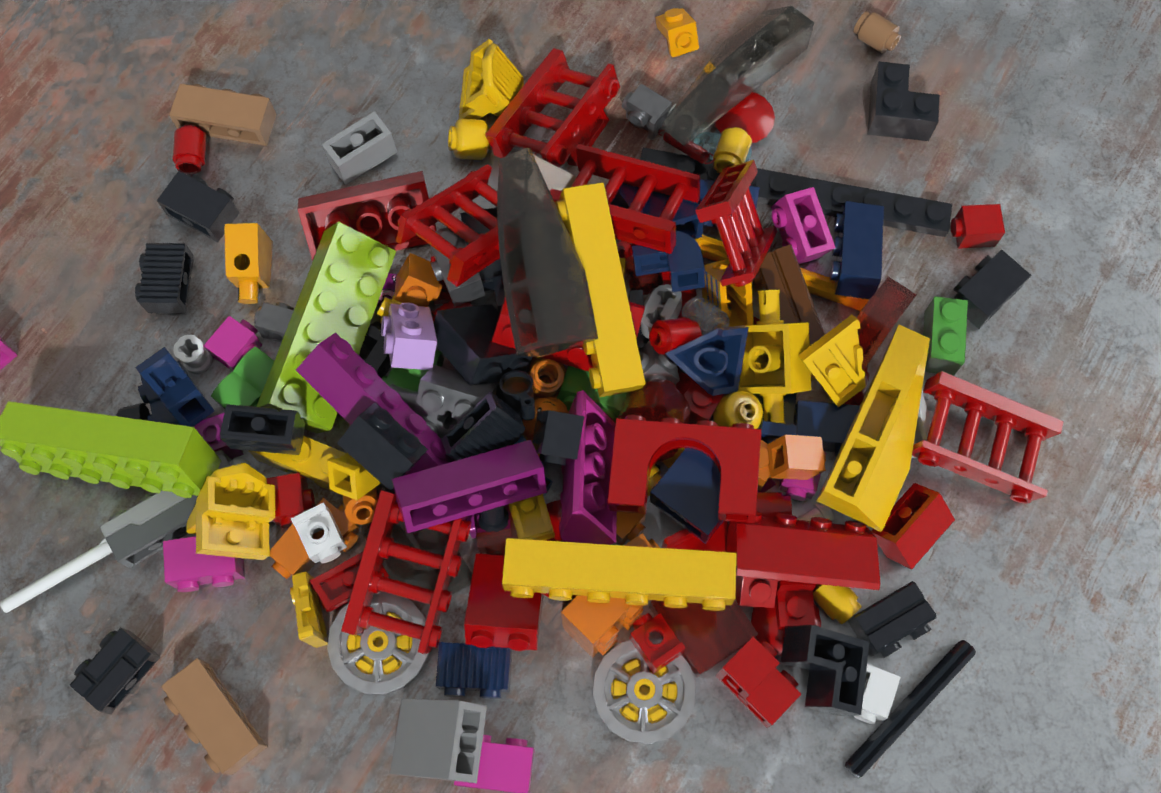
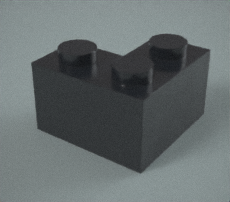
(898, 111)
(834, 664)

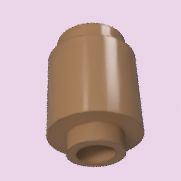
(877, 32)

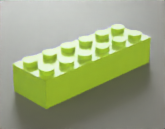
(334, 299)
(107, 449)

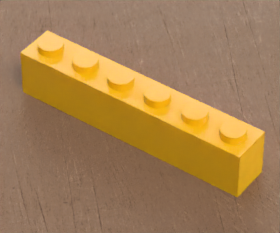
(615, 352)
(619, 572)

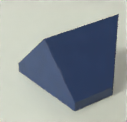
(714, 359)

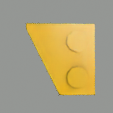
(838, 361)
(308, 611)

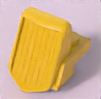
(488, 82)
(233, 514)

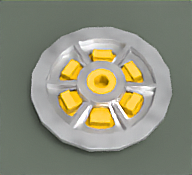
(377, 658)
(640, 703)

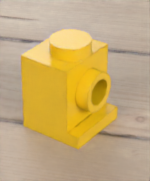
(350, 477)

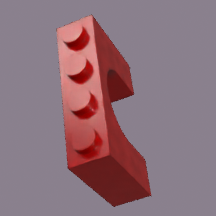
(643, 442)

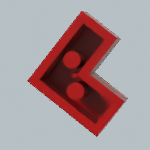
(757, 682)

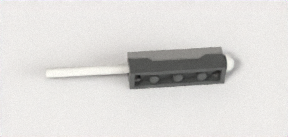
(129, 535)

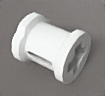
(192, 354)

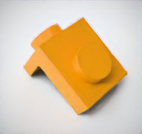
(679, 31)

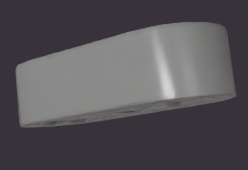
(655, 309)

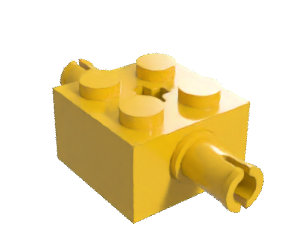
(772, 358)

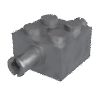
(444, 398)

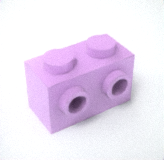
(409, 336)

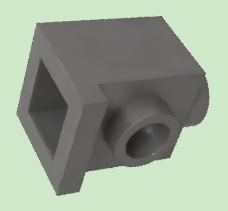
(646, 109)
(273, 320)

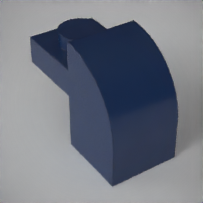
(684, 264)
(175, 388)

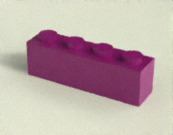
(469, 486)

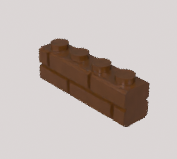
(783, 273)

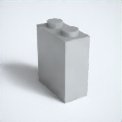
(439, 739)

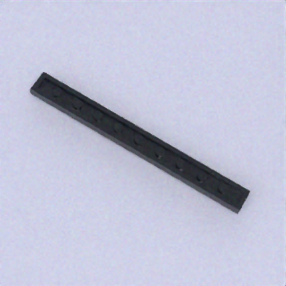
(899, 210)

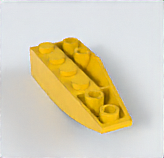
(882, 436)

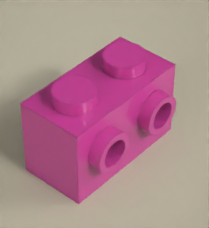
(803, 225)

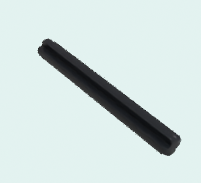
(910, 709)

